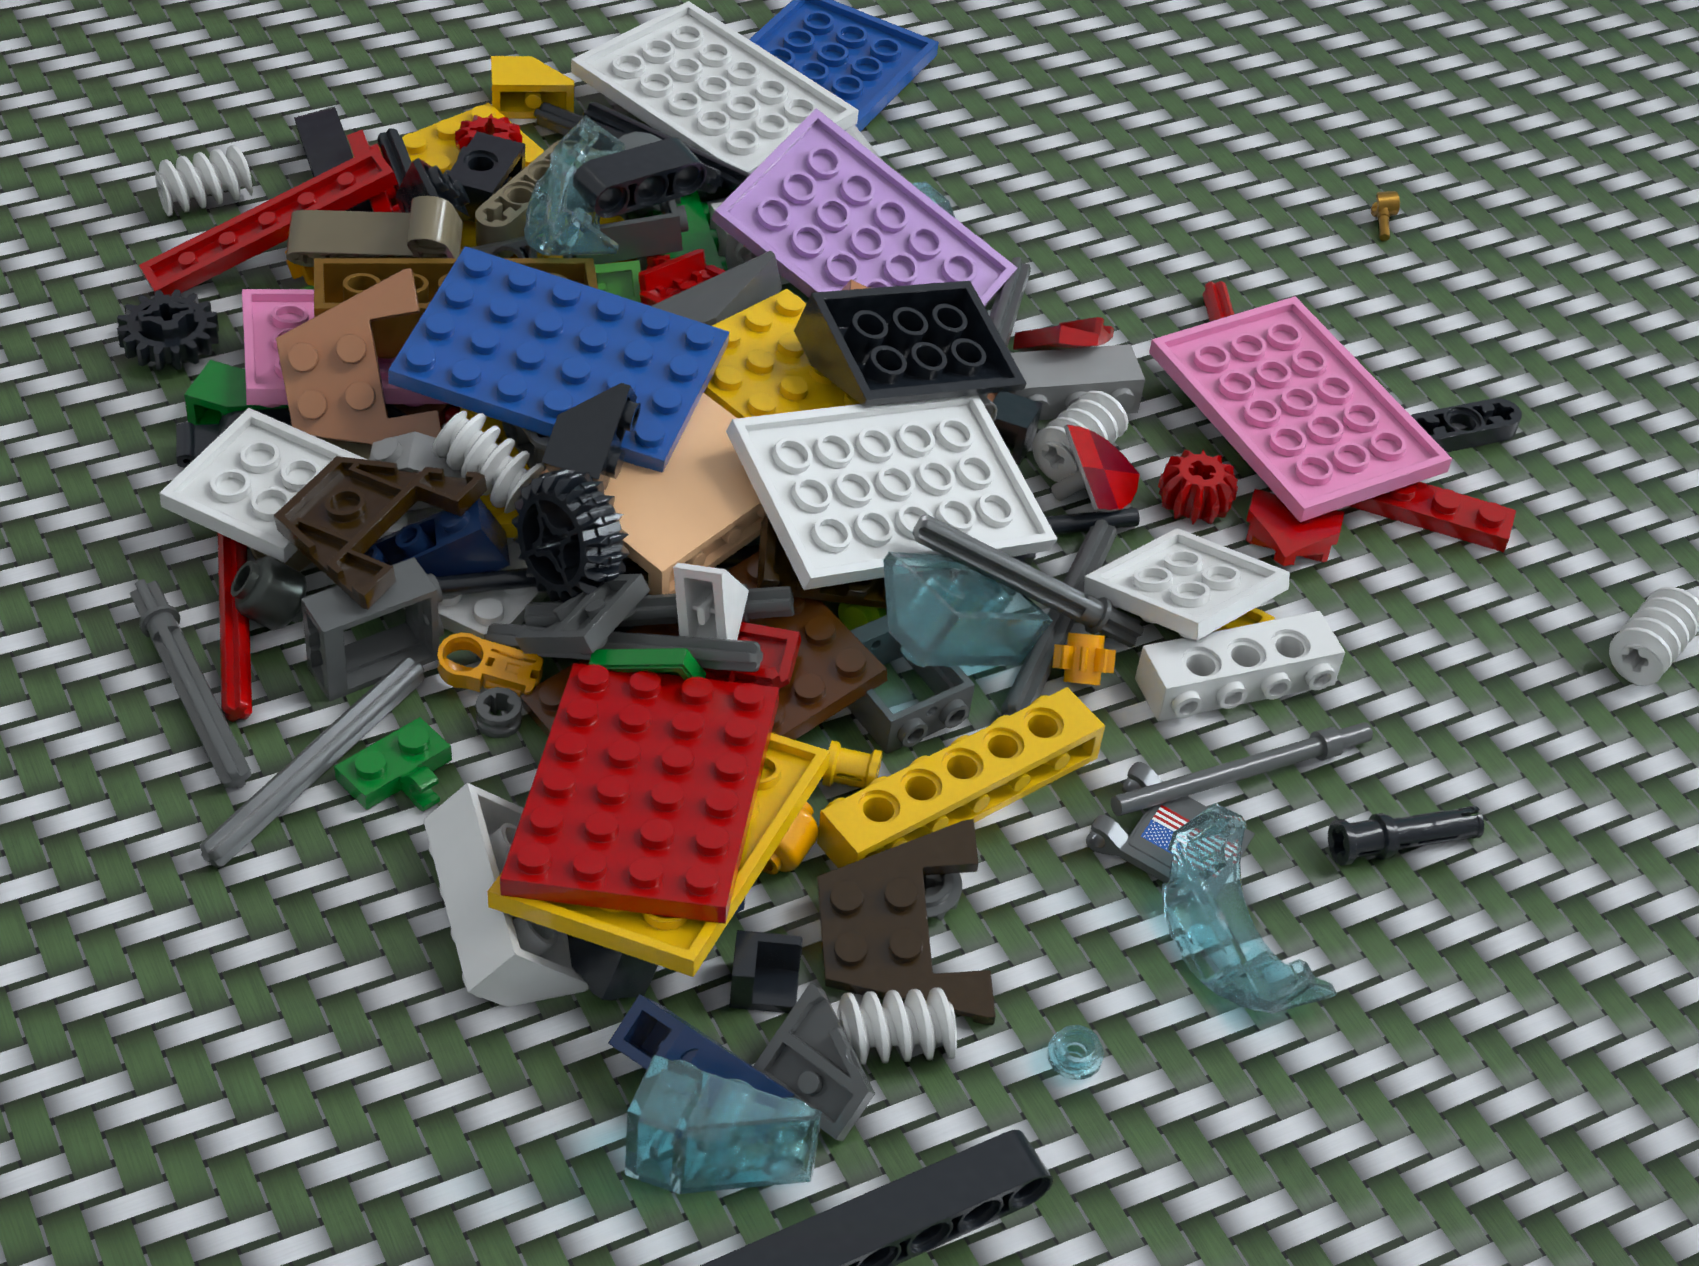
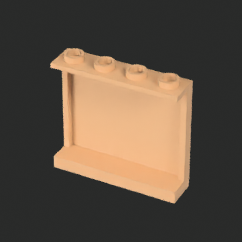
(695, 508)

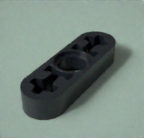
(1488, 419)

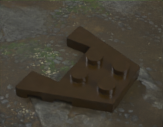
(354, 505)
(879, 923)

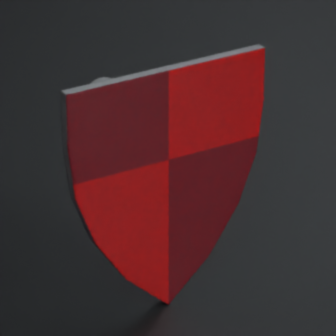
(1102, 471)

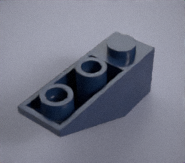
(448, 543)
(655, 1030)

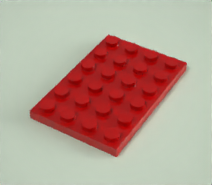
(643, 794)

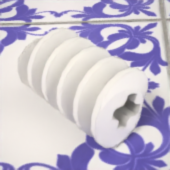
(202, 178)
(1091, 411)
(477, 452)
(1655, 635)
(898, 1023)

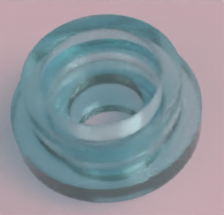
(1080, 1041)

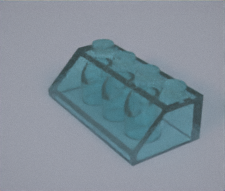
(957, 615)

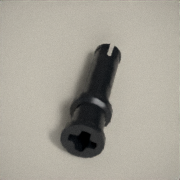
(1386, 835)

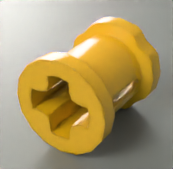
(851, 766)

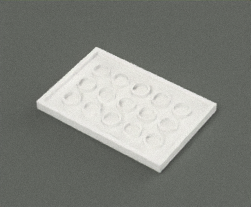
(707, 86)
(859, 477)

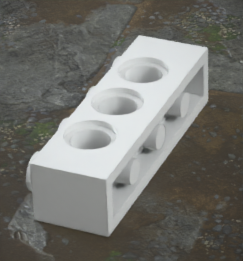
(1239, 666)

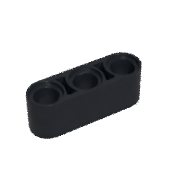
(639, 177)

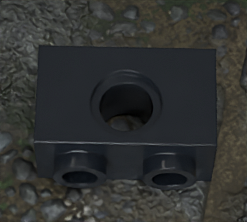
(486, 167)

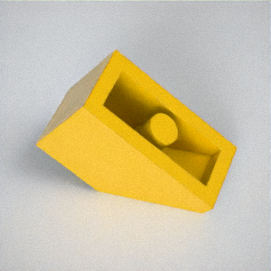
(525, 83)

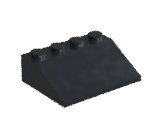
(907, 343)

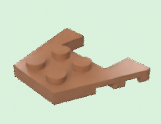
(335, 370)

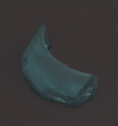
(557, 214)
(1213, 924)

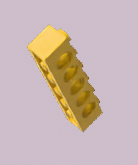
(964, 779)

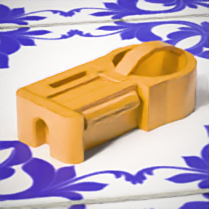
(498, 667)

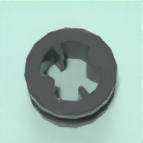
(494, 700)

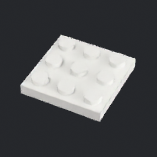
(248, 479)
(1187, 583)

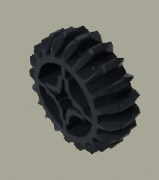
(569, 534)

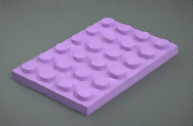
(847, 215)

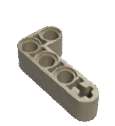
(505, 212)
(426, 232)

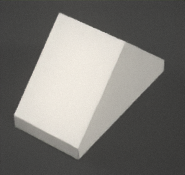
(708, 602)

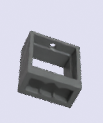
(646, 235)
(364, 662)
(909, 726)

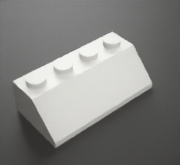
(498, 953)

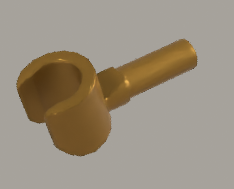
(1386, 206)

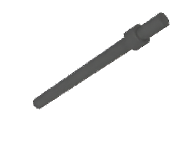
(1321, 744)

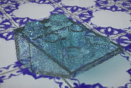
(715, 1132)

